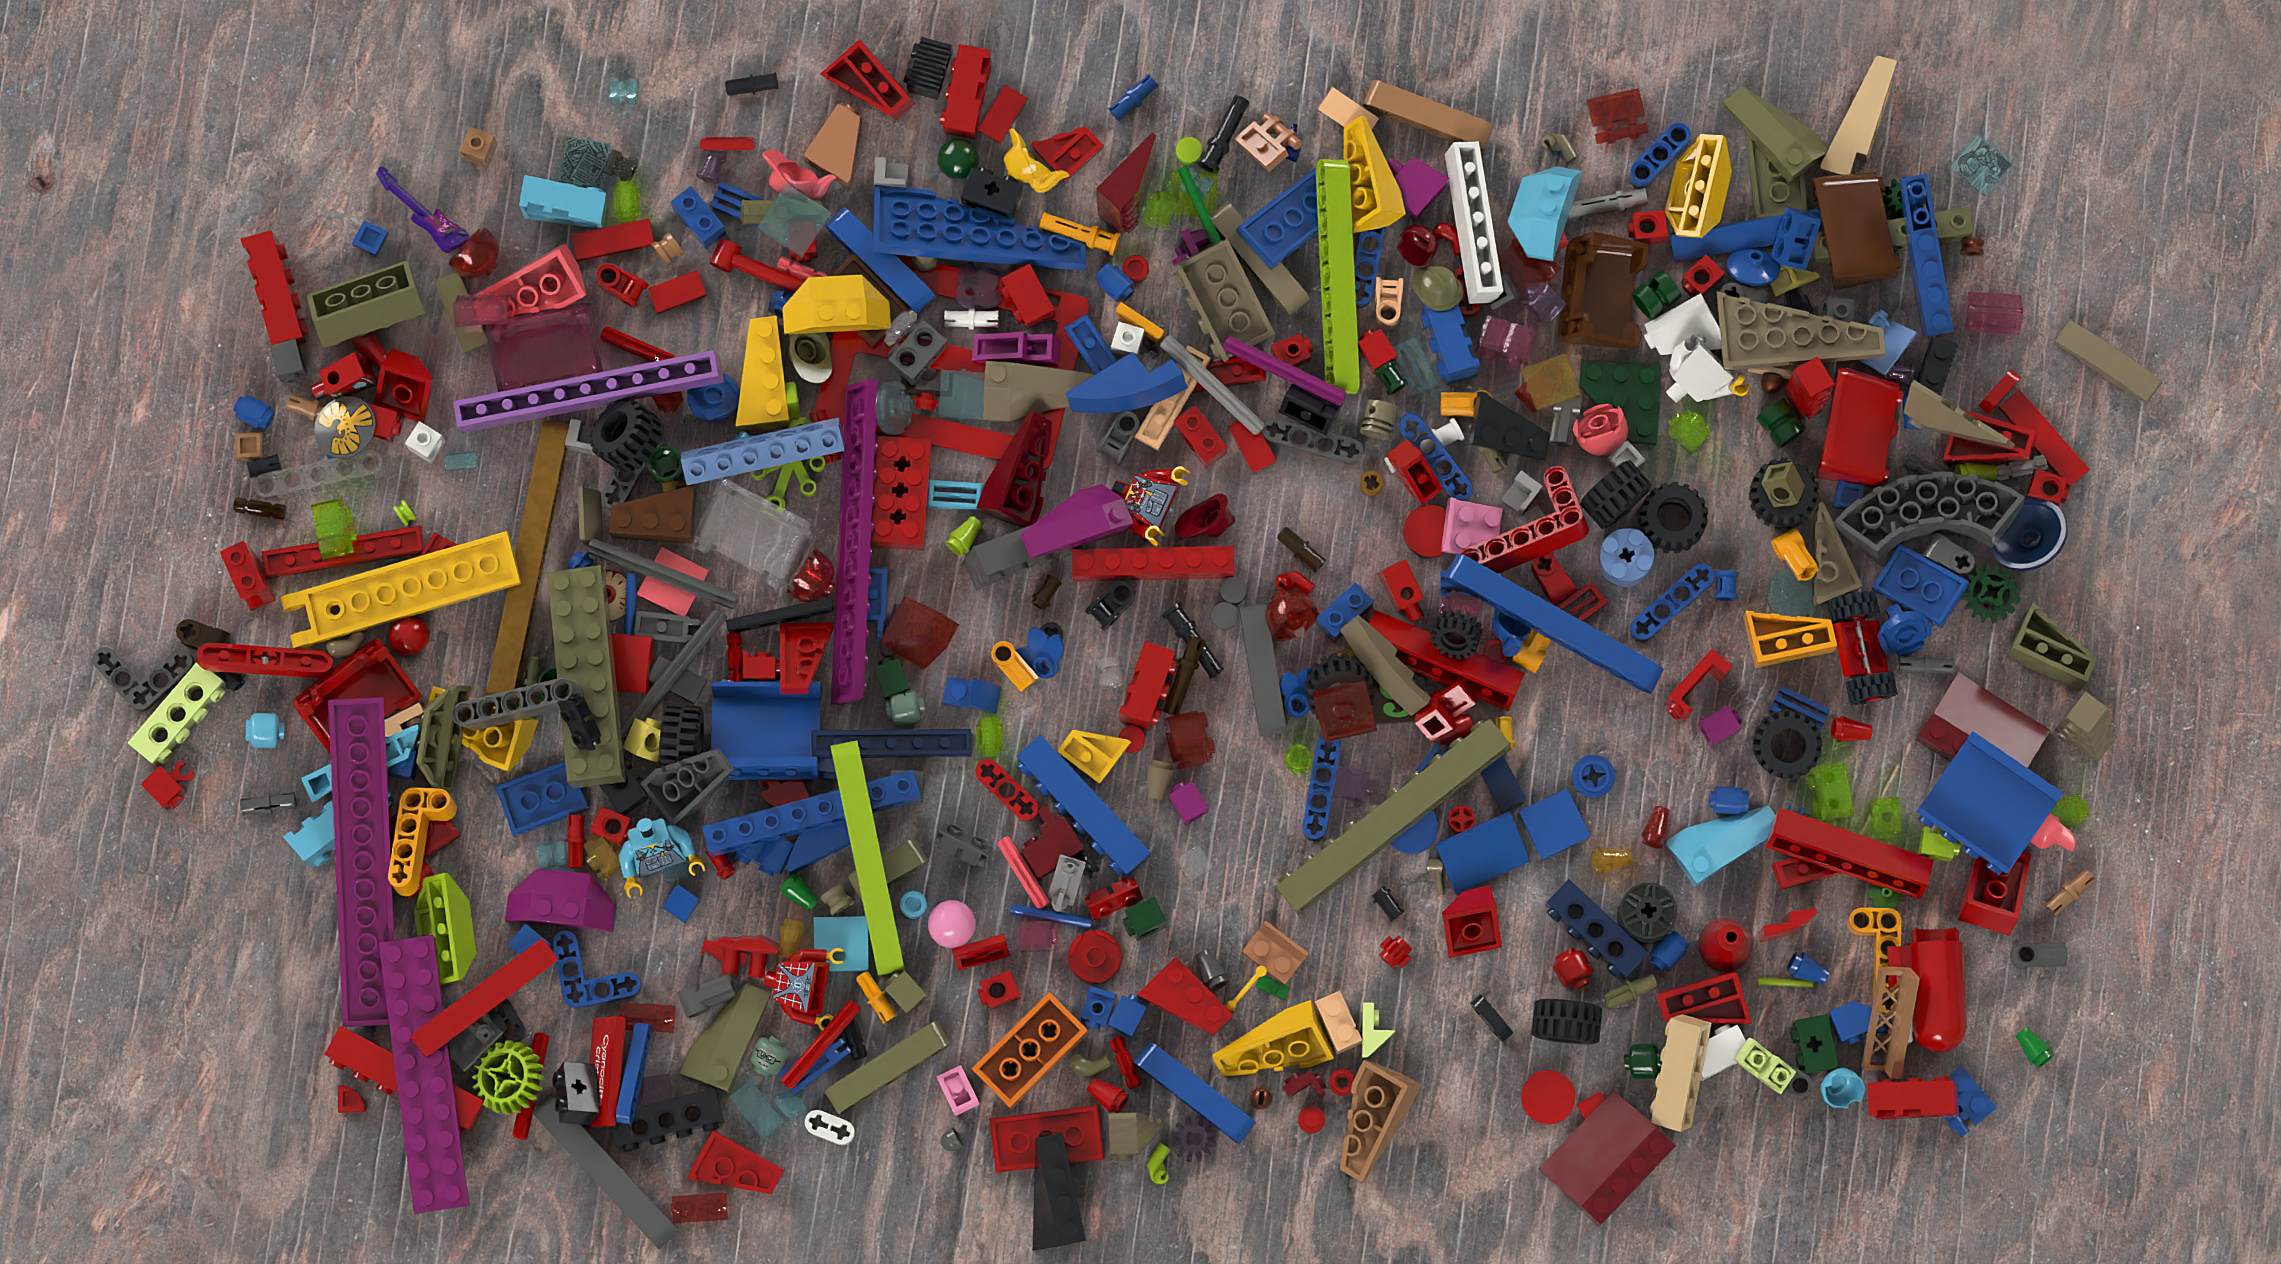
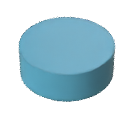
(913, 904)

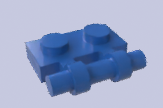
(1972, 1102)

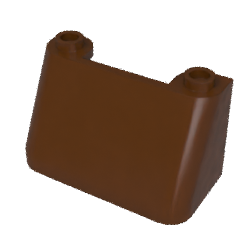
(1855, 229)
(1599, 289)

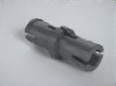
(1926, 665)
(268, 803)

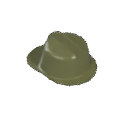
(1437, 287)
(811, 356)

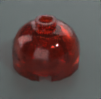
(476, 255)
(813, 578)
(1288, 613)

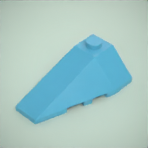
(1718, 843)

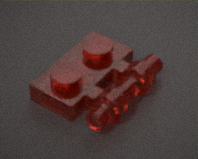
(1616, 108)

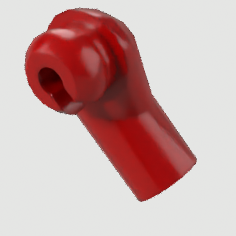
(1448, 232)

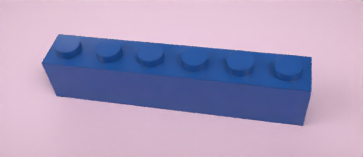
(1083, 805)

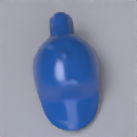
(1509, 632)

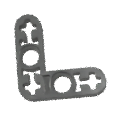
(138, 686)

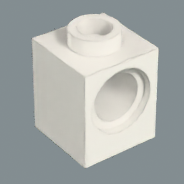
(1127, 340)
(425, 442)

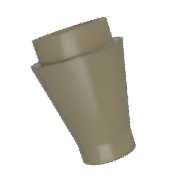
(1158, 778)

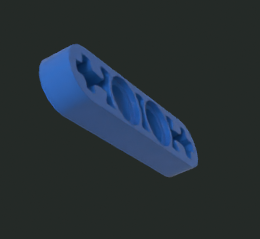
(1373, 259)
(1440, 453)
(1674, 605)
(1325, 789)
(634, 1073)

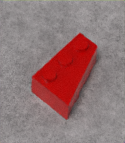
(1186, 998)
(1709, 999)
(1913, 1098)

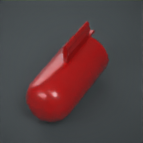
(1940, 1002)

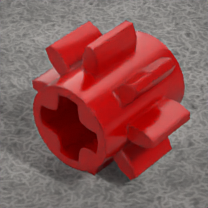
(1395, 952)

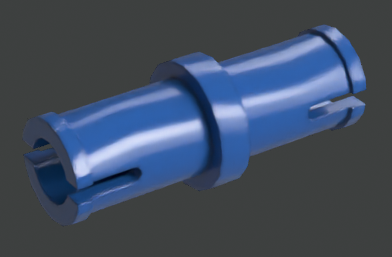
(1133, 97)

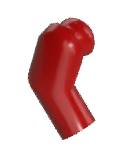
(1293, 580)

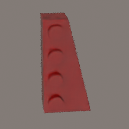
(275, 288)

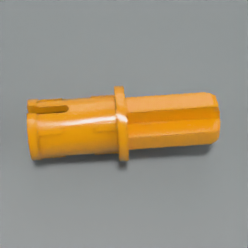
(876, 997)

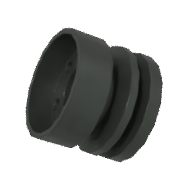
(1636, 924)

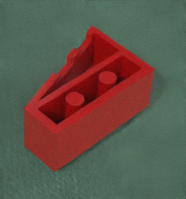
(868, 80)
(967, 91)
(1972, 451)
(1148, 686)

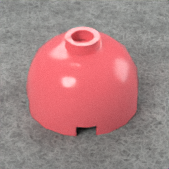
(1601, 430)

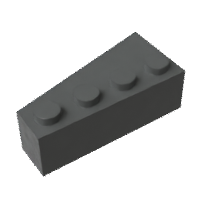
(1003, 558)

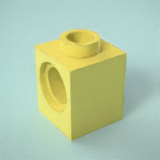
(636, 739)

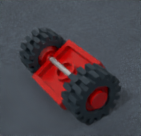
(1859, 648)

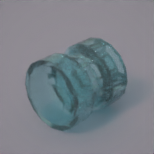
(623, 90)
(1203, 185)
(546, 857)

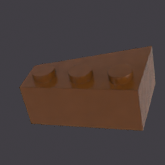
(656, 517)

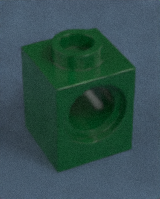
(891, 677)

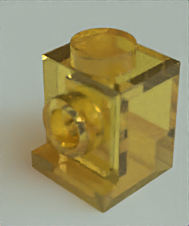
(602, 857)

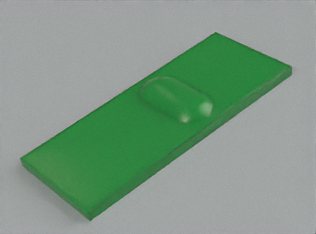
(1272, 987)

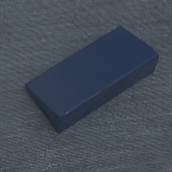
(1502, 785)

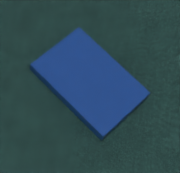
(1920, 585)
(540, 799)
(1482, 852)

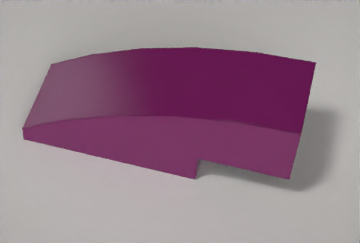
(1016, 348)

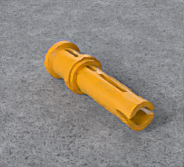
(1091, 236)

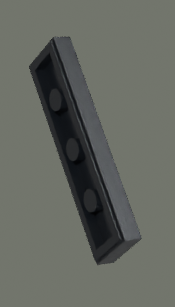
(780, 615)

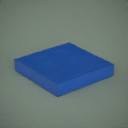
(1554, 824)

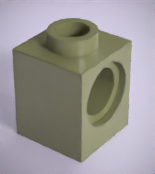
(1783, 484)
(905, 992)

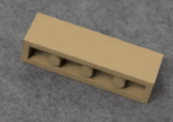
(1680, 1072)

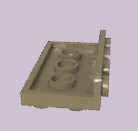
(1223, 298)

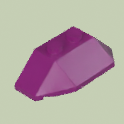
(561, 901)

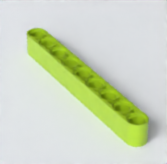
(1337, 274)
(867, 857)

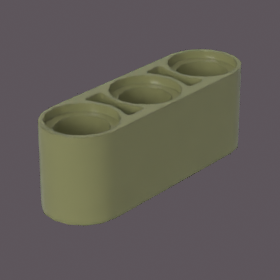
(897, 863)

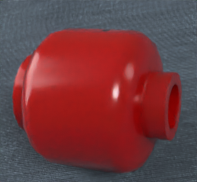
(1573, 969)

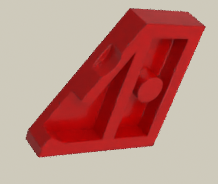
(1068, 150)

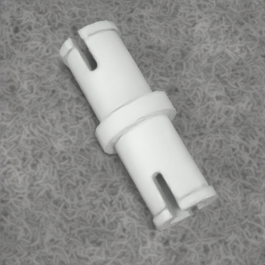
(971, 319)

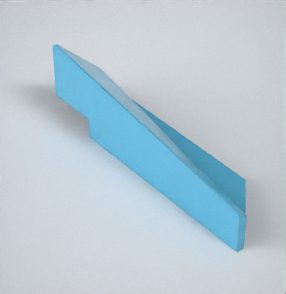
(397, 750)

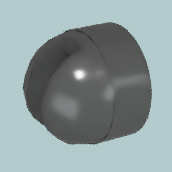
(951, 1140)

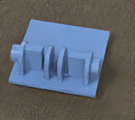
(1896, 341)

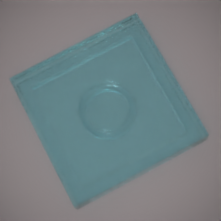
(794, 220)

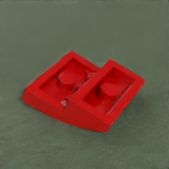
(632, 661)
(1792, 922)

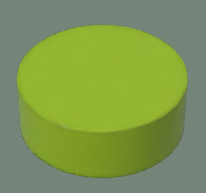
(1188, 150)

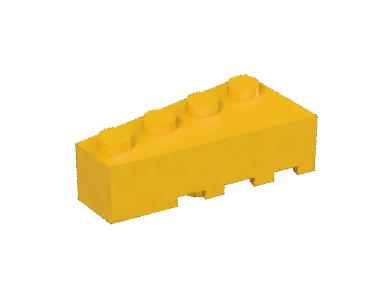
(763, 379)

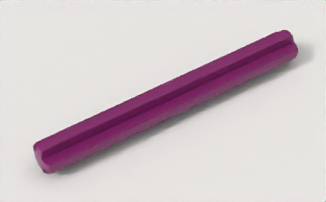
(1284, 370)

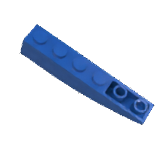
(1925, 256)

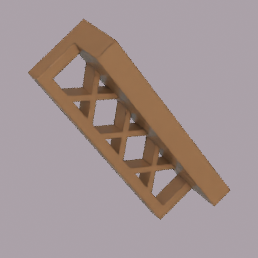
(1900, 1023)

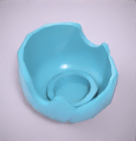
(1842, 1087)

